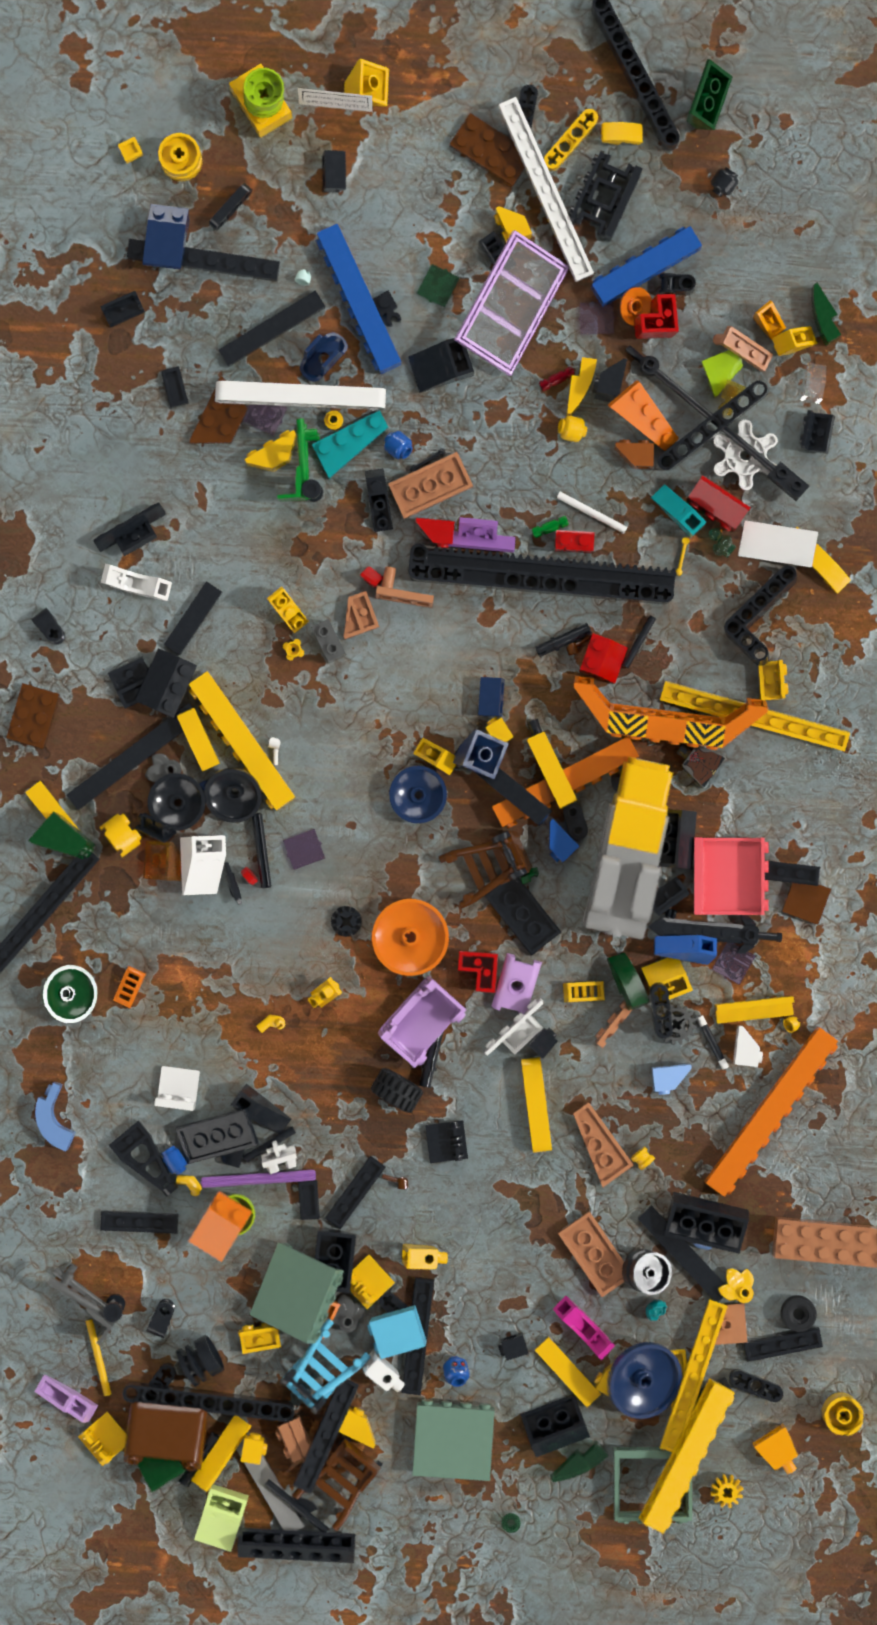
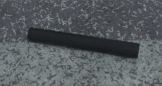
(639, 641)
(261, 1149)

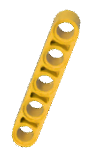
(536, 1104)

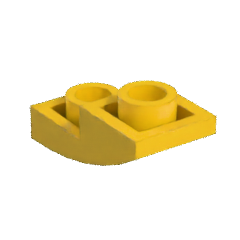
(621, 132)

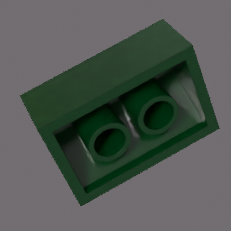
(709, 97)

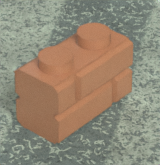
(294, 1438)

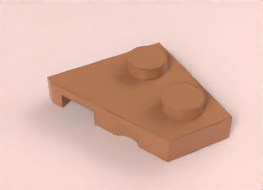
(359, 616)

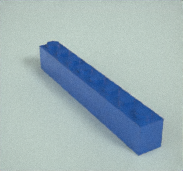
(359, 299)

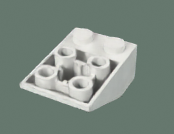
(202, 863)

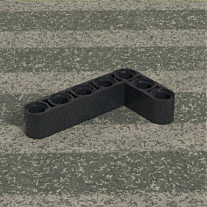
(757, 612)

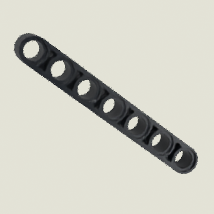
(703, 428)

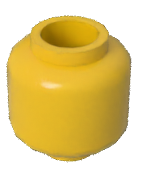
(572, 428)

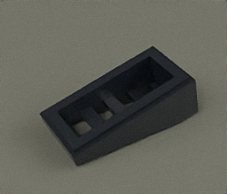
(482, 243)

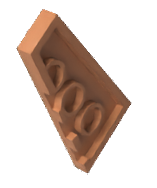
(603, 1148)

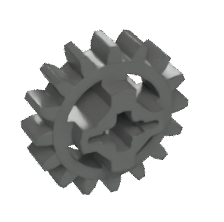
(683, 1018)

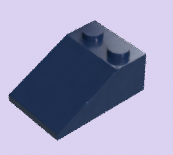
(166, 236)

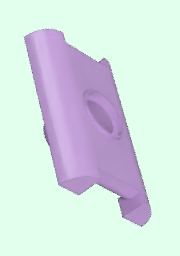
(516, 997)

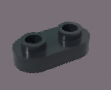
(575, 821)

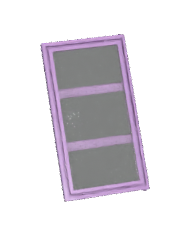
(511, 303)

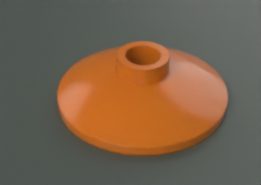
(641, 304)

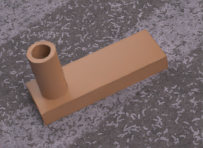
(744, 348)
(387, 592)

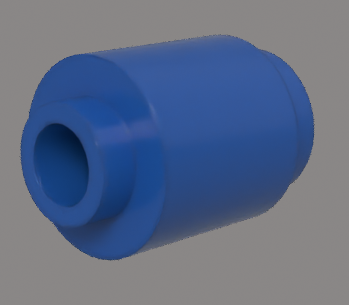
(174, 1160)

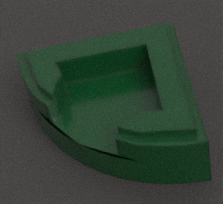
(526, 878)

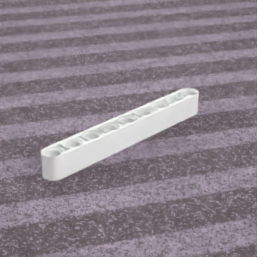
(300, 395)

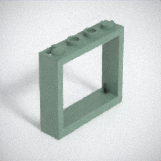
(643, 1452)

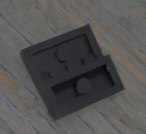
(128, 680)

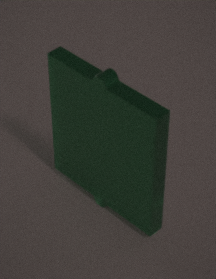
(438, 285)

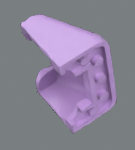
(421, 1021)

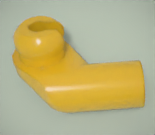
(271, 1021)

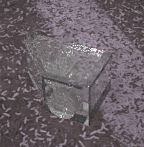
(814, 383)

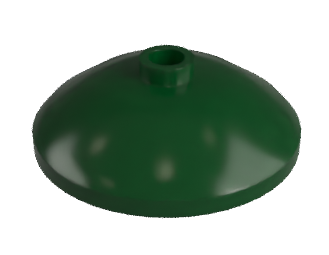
(80, 993)

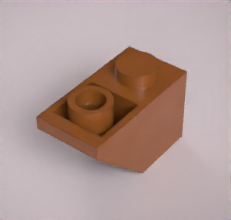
(637, 455)

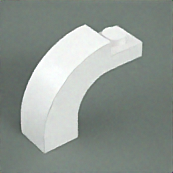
(136, 583)

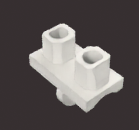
(277, 1155)

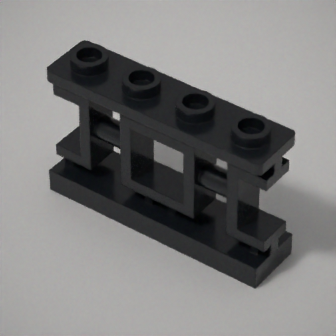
(618, 201)

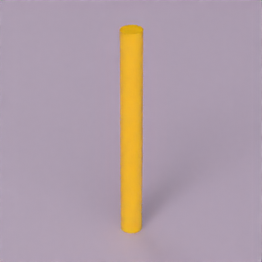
(98, 1357)

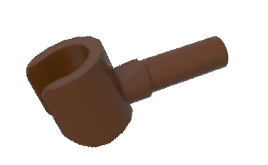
(572, 648)
(402, 1182)

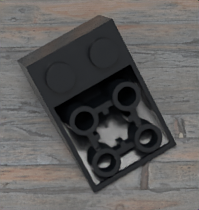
(441, 365)

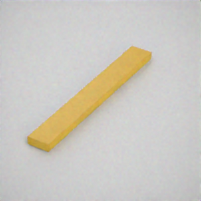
(694, 1373)

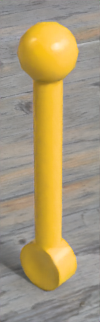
(685, 541)

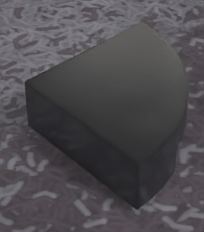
(307, 1504)

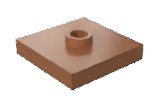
(733, 1325)

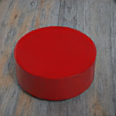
(249, 876)

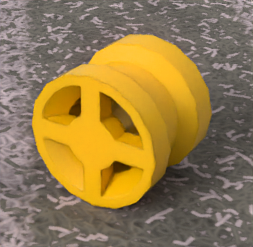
(642, 1158)

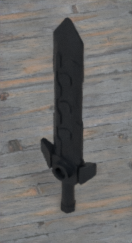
(724, 932)

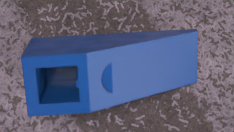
(687, 948)

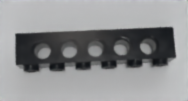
(296, 1545)

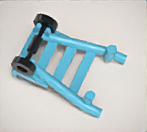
(297, 1371)

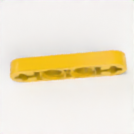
(570, 139)

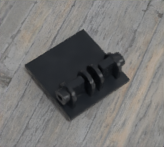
(446, 1141)

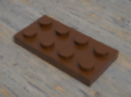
(488, 149)

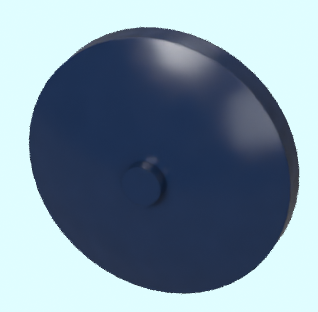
(644, 1380)

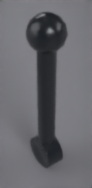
(441, 452)

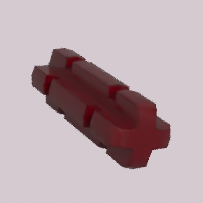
(556, 378)

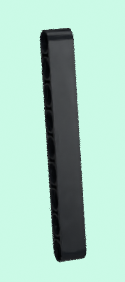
(635, 82)
(218, 1397)

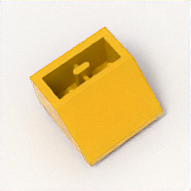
(671, 974)

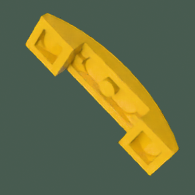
(829, 570)

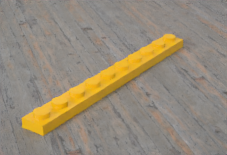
(771, 721)

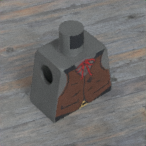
(699, 763)

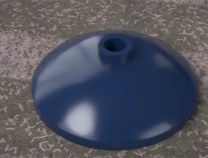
(415, 780)

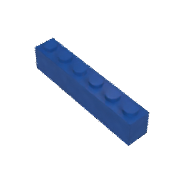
(646, 266)

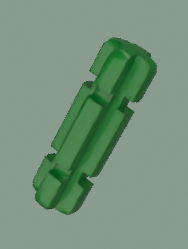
(550, 526)

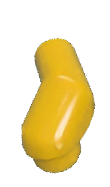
(191, 1182)

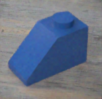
(560, 842)

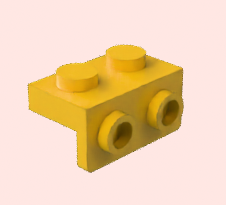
(772, 680)
(259, 1338)

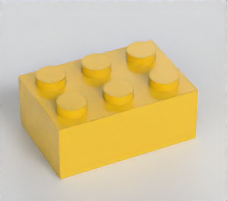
(261, 125)

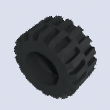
(396, 1090)

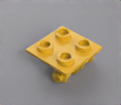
(369, 1281)
(104, 1438)

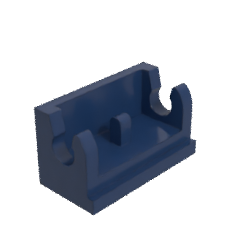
(491, 697)

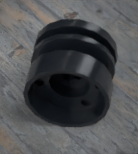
(196, 1362)

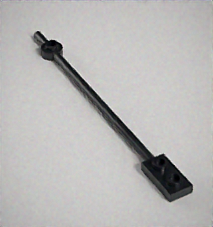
(779, 474)

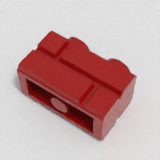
(574, 541)

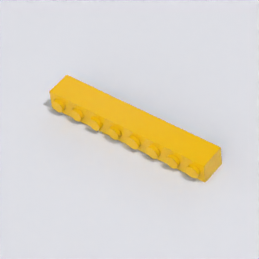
(241, 740)
(686, 1456)

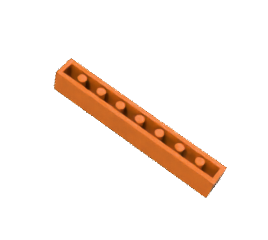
(578, 775)

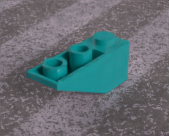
(678, 510)

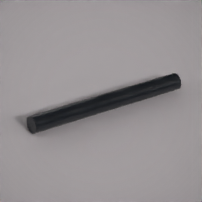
(296, 1506)

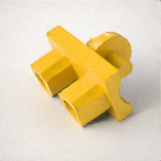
(324, 993)

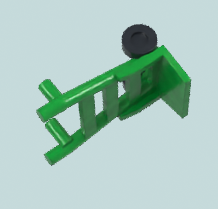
(305, 488)

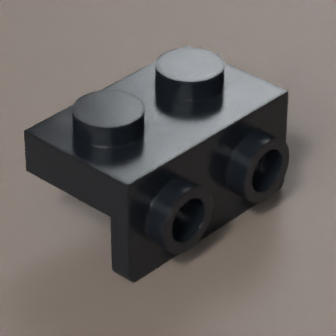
(817, 432)

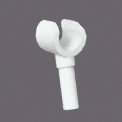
(275, 744)

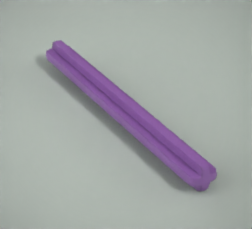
(258, 1178)

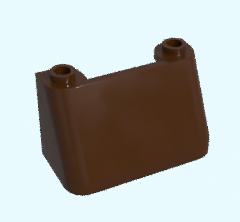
(166, 1434)

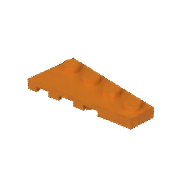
(641, 412)

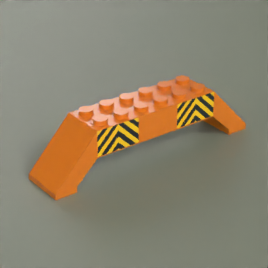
(666, 724)

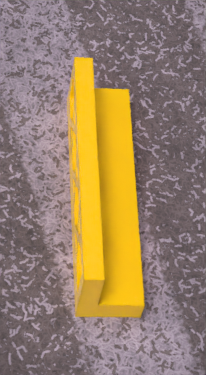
(754, 1009)

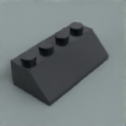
(706, 1222)

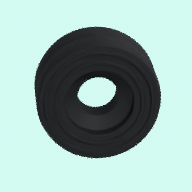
(808, 1318)

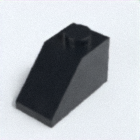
(543, 1042)

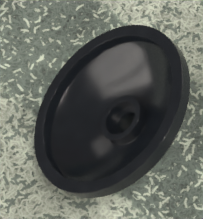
(163, 796)
(231, 805)

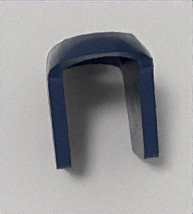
(333, 345)

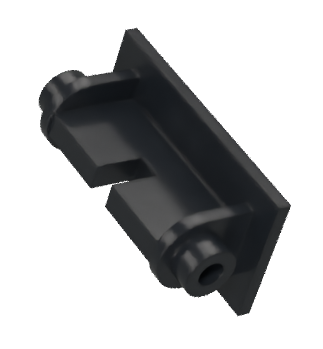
(154, 829)

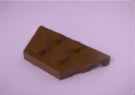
(218, 422)

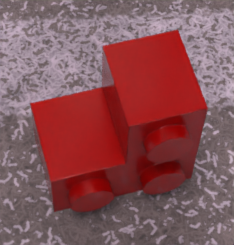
(662, 320)
(484, 964)

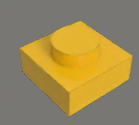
(130, 150)

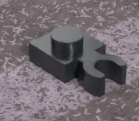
(386, 305)

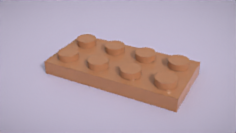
(430, 485)
(594, 1253)

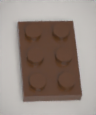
(33, 716)

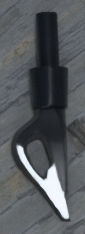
(234, 889)

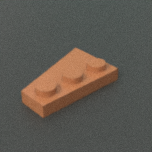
(612, 1027)

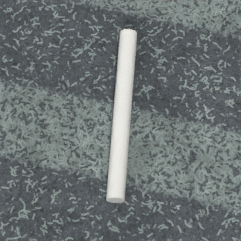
(591, 512)

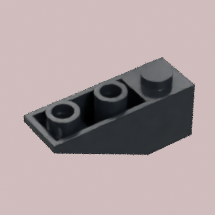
(378, 500)
(260, 1109)

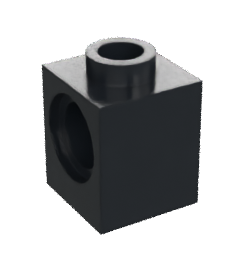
(513, 1346)

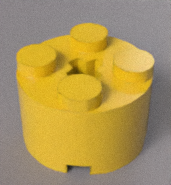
(120, 834)
(831, 1414)

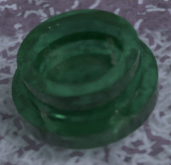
(511, 1529)

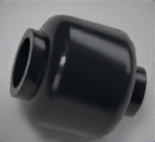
(724, 182)

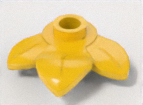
(735, 1284)

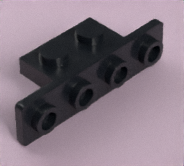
(133, 532)

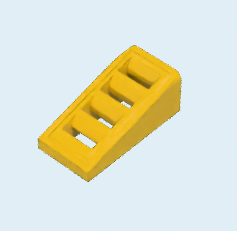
(567, 993)

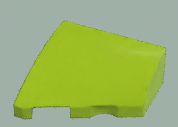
(720, 369)

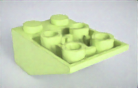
(221, 1517)

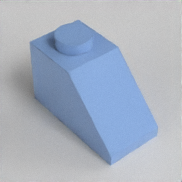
(668, 1077)

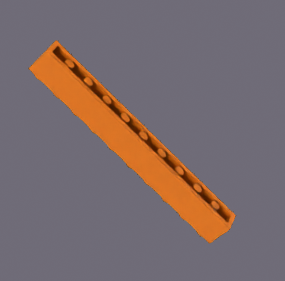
(771, 1111)

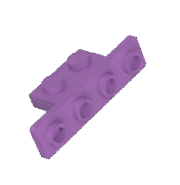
(481, 535)

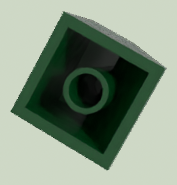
(63, 837)
(159, 1471)

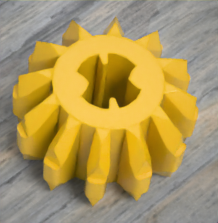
(726, 1498)

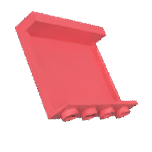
(730, 876)

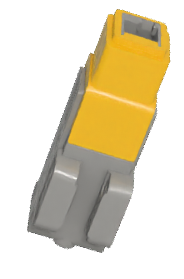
(630, 851)

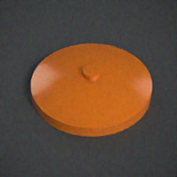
(410, 937)

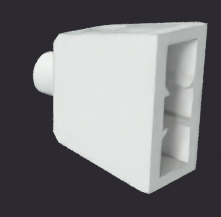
(382, 1372)

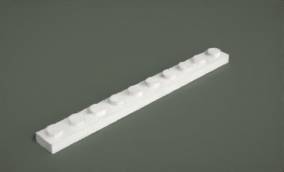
(545, 189)

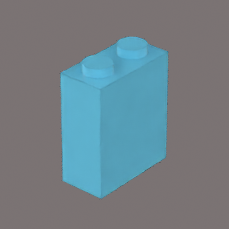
(397, 1332)

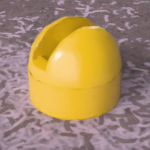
(791, 1024)

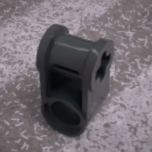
(675, 284)
(47, 625)
(160, 1320)

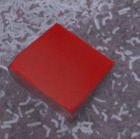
(371, 577)

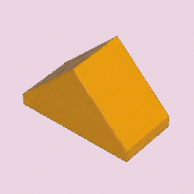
(769, 320)

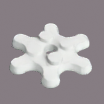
(733, 463)

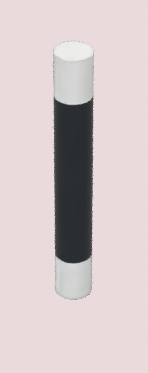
(712, 1042)

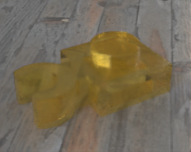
(729, 392)

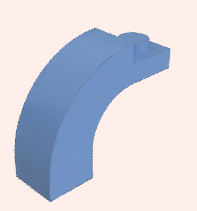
(47, 1123)

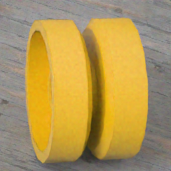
(191, 158)

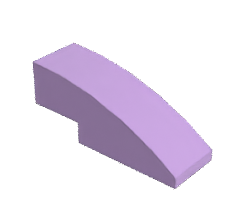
(66, 1399)

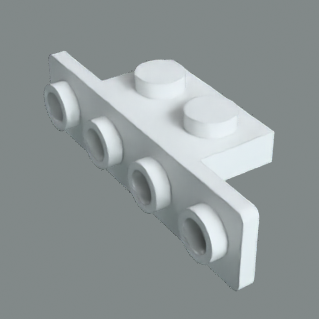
(520, 1032)

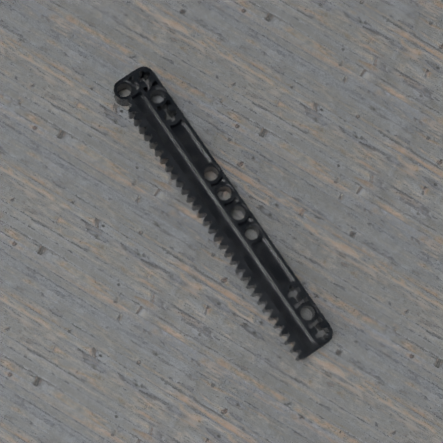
(589, 580)

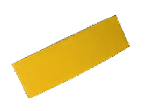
(580, 384)
(198, 739)

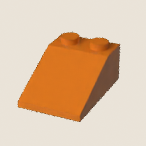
(220, 1226)

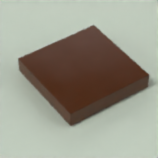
(806, 902)

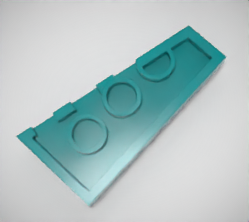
(345, 444)

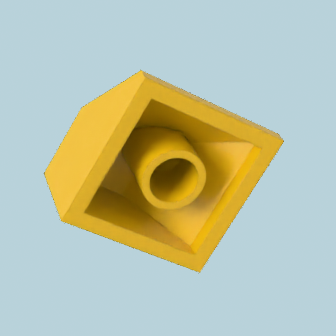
(369, 80)

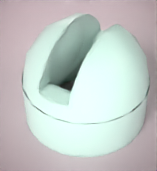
(303, 277)

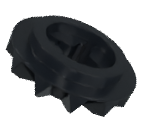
(336, 921)

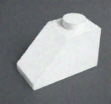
(746, 1049)

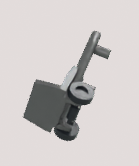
(103, 1312)

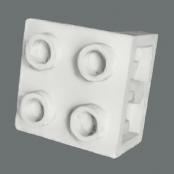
(178, 1088)

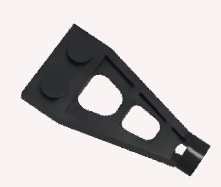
(128, 1141)

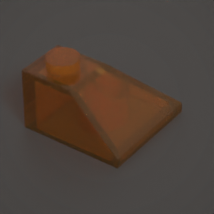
(162, 861)

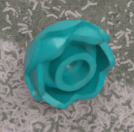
(655, 1309)

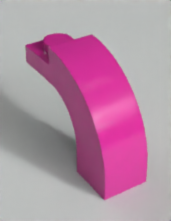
(584, 1327)

